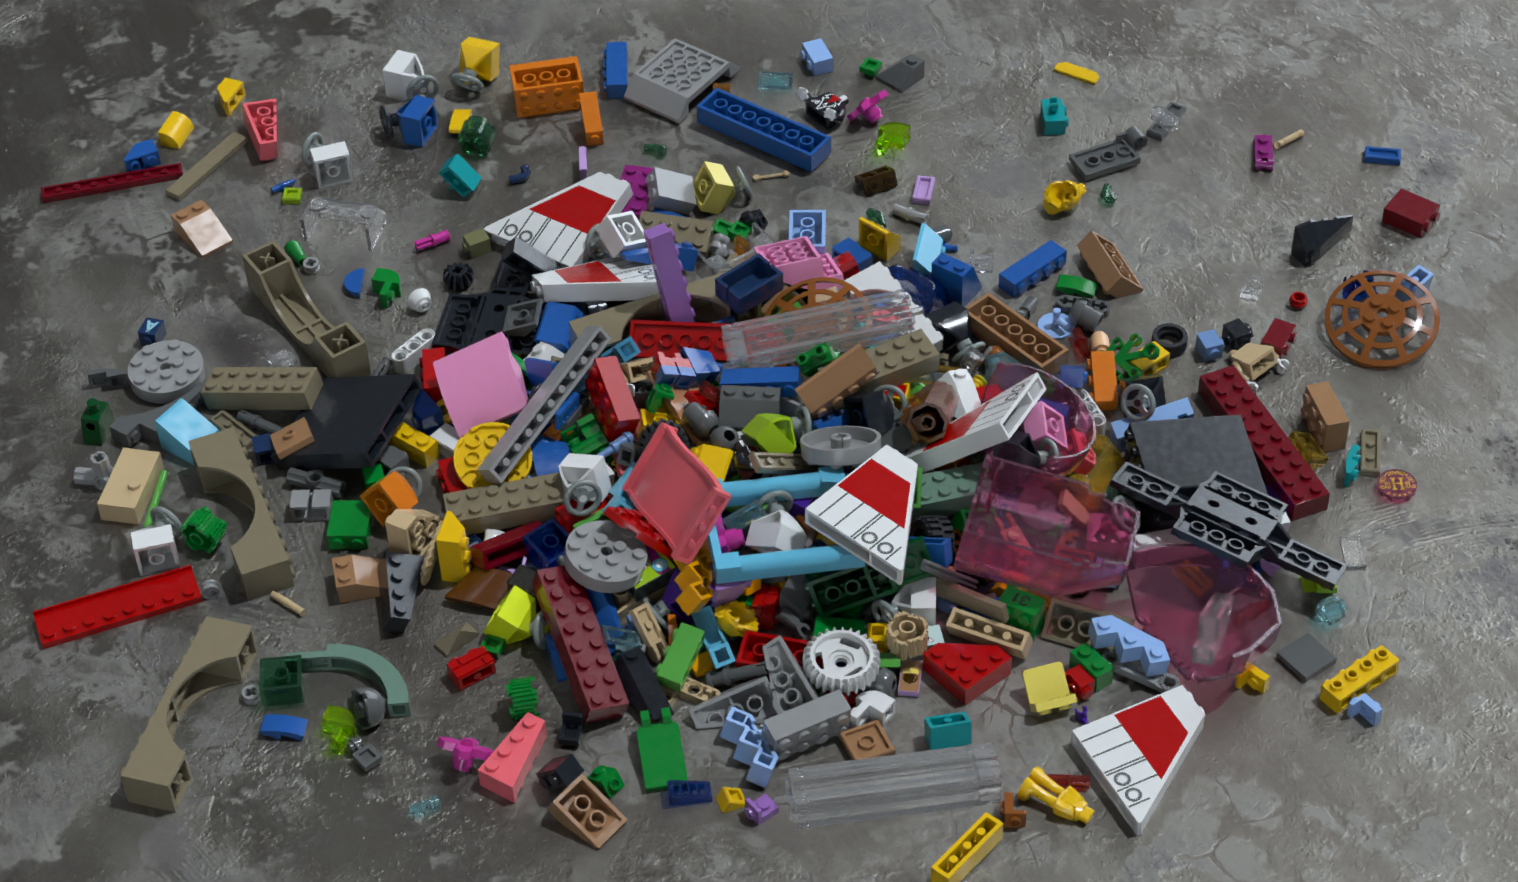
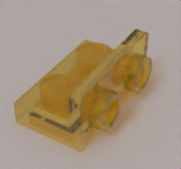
(1308, 447)

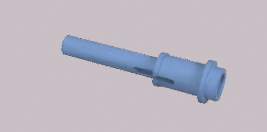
(614, 446)

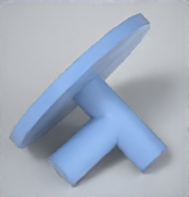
(1056, 324)

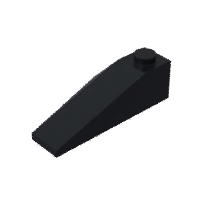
(641, 683)

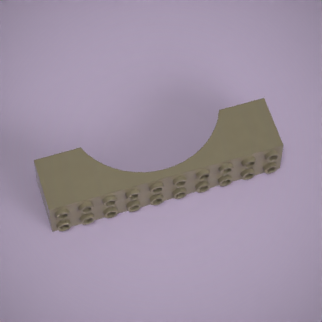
(275, 282)
(618, 319)
(260, 553)
(215, 659)

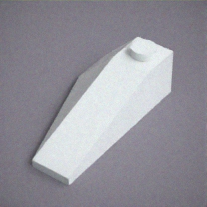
(964, 388)

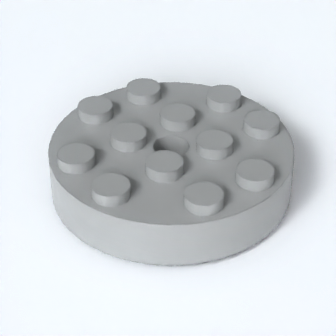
(165, 371)
(840, 446)
(588, 561)

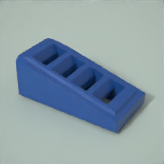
(566, 410)

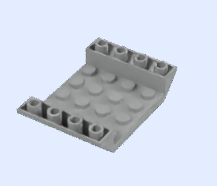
(675, 79)

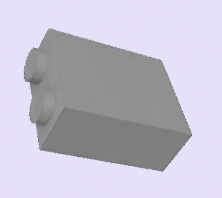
(671, 191)

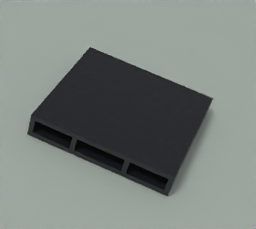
(353, 421)
(1190, 452)

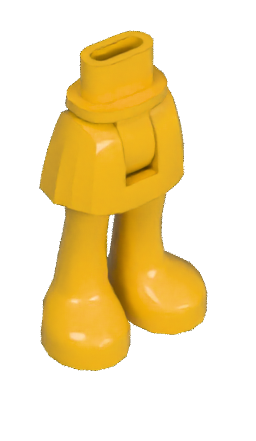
(1067, 805)

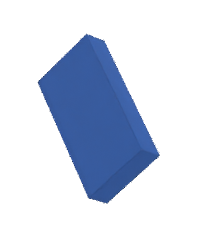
(1382, 155)

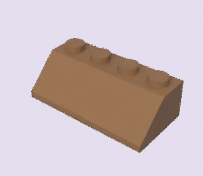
(1108, 266)
(836, 381)

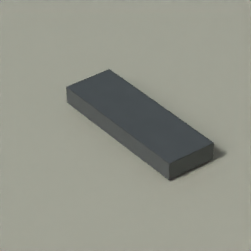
(1156, 130)

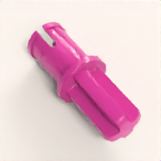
(432, 240)

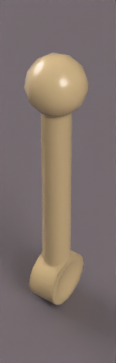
(756, 178)

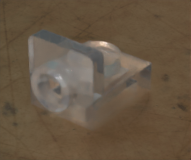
(281, 359)

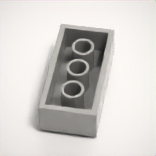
(807, 724)

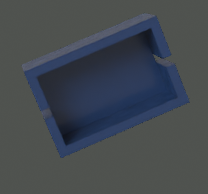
(749, 284)

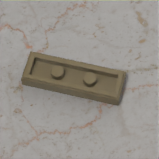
(223, 421)
(1370, 452)

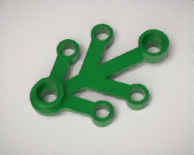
(1123, 356)

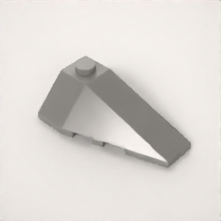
(787, 679)
(750, 696)

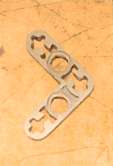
(695, 698)

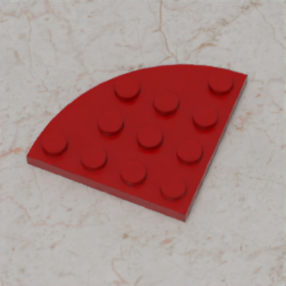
(643, 529)

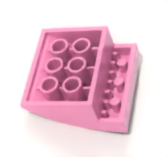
(800, 261)
(481, 383)

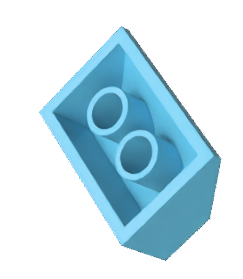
(927, 249)

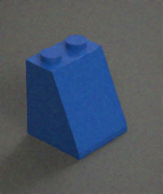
(957, 278)

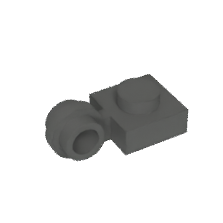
(363, 755)

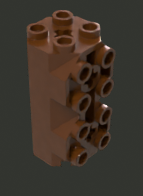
(930, 412)

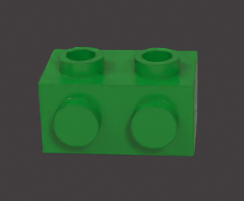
(1094, 664)

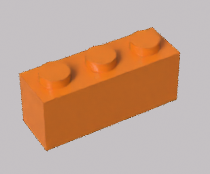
(1103, 379)

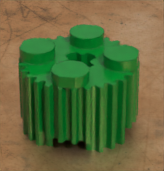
(203, 530)
(523, 697)

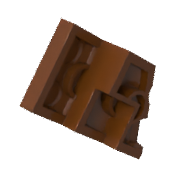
(481, 588)

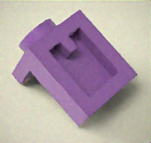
(760, 809)

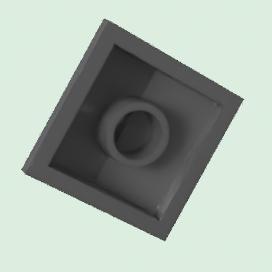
(522, 317)

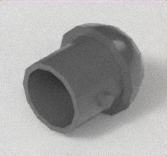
(1085, 315)
(700, 419)
(724, 437)
(885, 682)

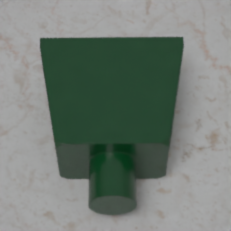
(96, 421)

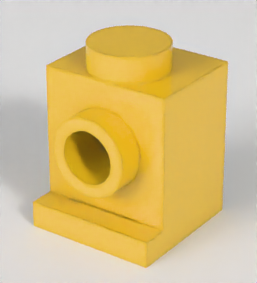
(877, 633)

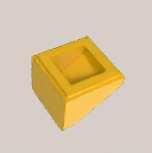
(730, 799)

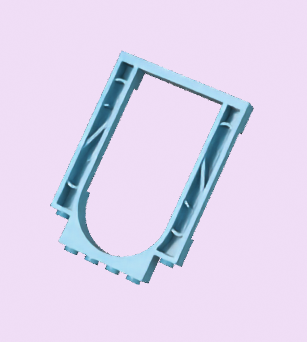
(735, 568)

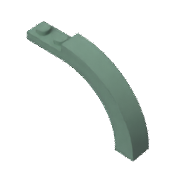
(365, 663)

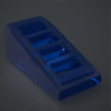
(682, 786)

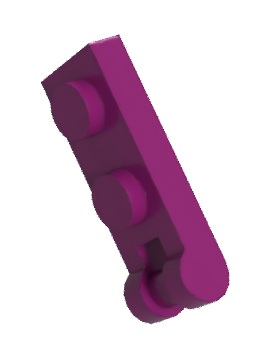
(1263, 152)

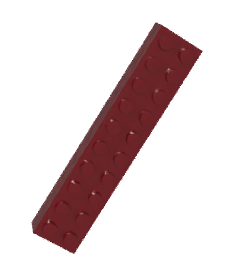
(1275, 454)

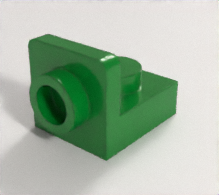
(656, 396)

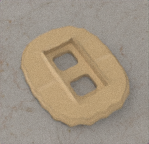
(430, 559)

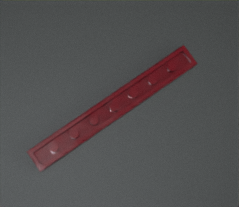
(111, 183)

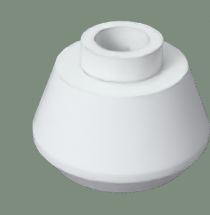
(419, 300)

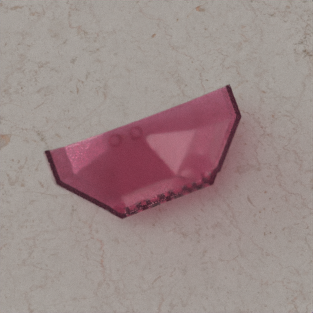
(1171, 590)

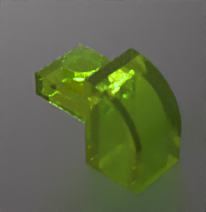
(892, 134)
(341, 725)

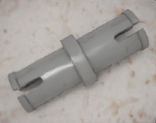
(909, 214)

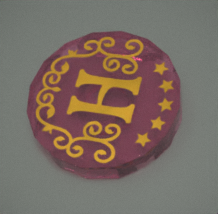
(1396, 485)

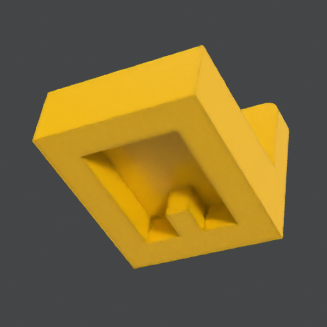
(1255, 678)

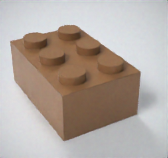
(1325, 416)

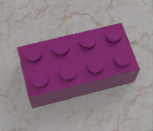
(636, 178)

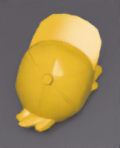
(1062, 196)
(736, 618)

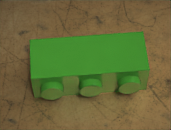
(680, 656)

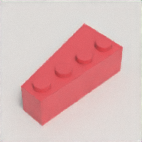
(261, 124)
(512, 760)

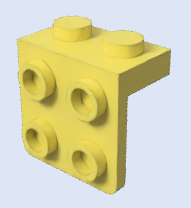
(1047, 688)

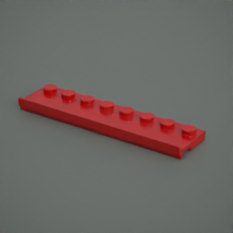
(117, 606)

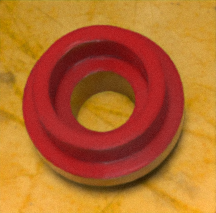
(1298, 300)

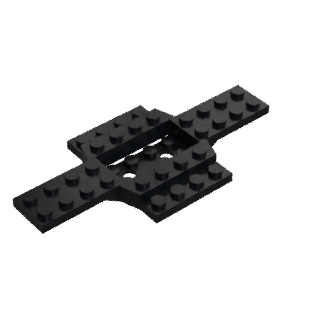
(472, 316)
(1238, 507)

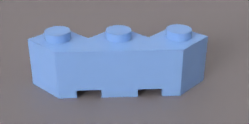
(1129, 644)
(751, 746)

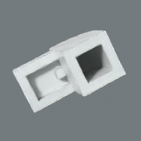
(873, 706)

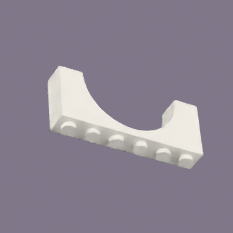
(878, 280)

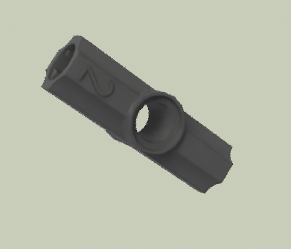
(315, 481)

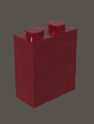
(1411, 213)

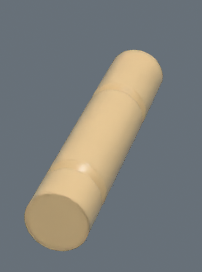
(1288, 139)
(288, 603)

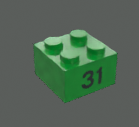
(1024, 610)

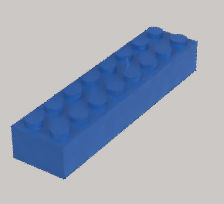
(764, 129)

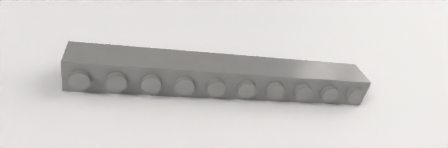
(543, 404)

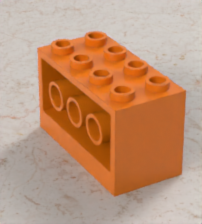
(546, 86)

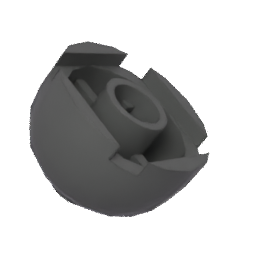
(367, 707)

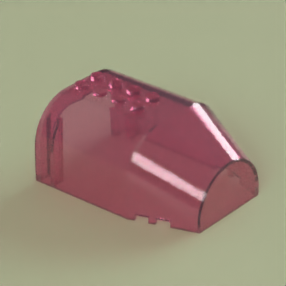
(1044, 532)

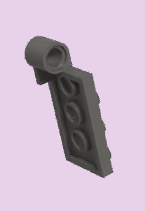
(1120, 154)

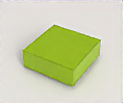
(292, 195)

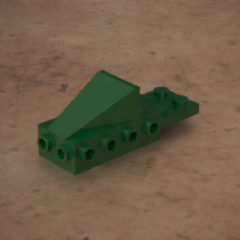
(847, 588)

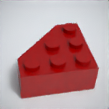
(966, 668)

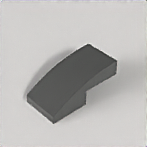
(103, 377)

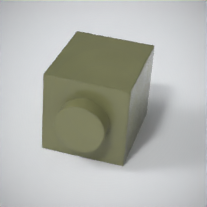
(476, 243)

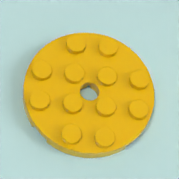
(476, 446)

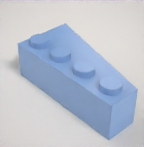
(1174, 410)

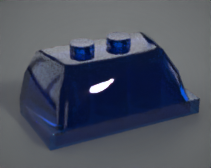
(921, 289)

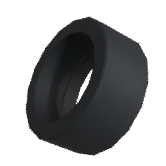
(1174, 331)

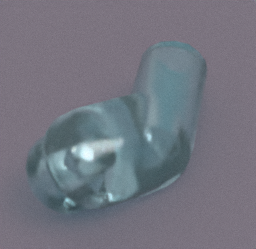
(432, 804)

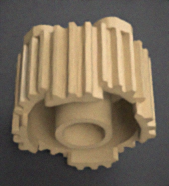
(907, 635)

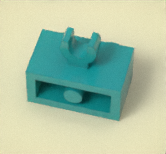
(1053, 116)
(460, 175)
(948, 730)

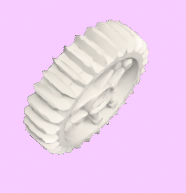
(846, 647)

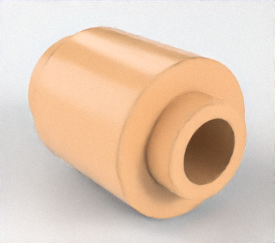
(1099, 341)

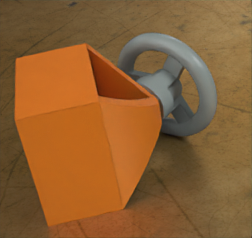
(392, 493)

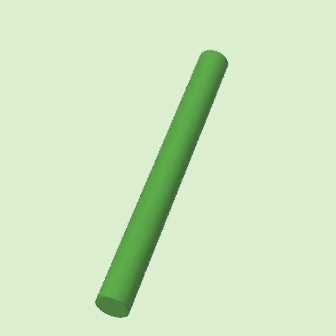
(156, 496)

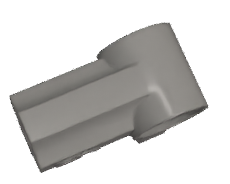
(98, 474)

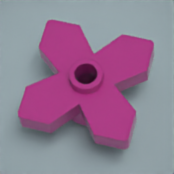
(869, 108)
(729, 539)
(464, 751)

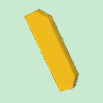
(1077, 72)

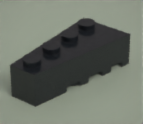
(398, 587)

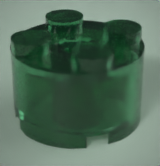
(476, 136)

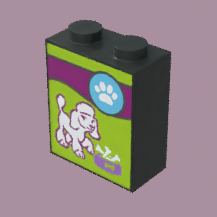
(655, 576)

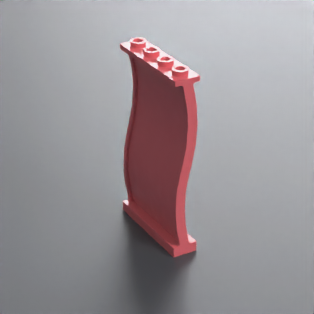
(676, 493)

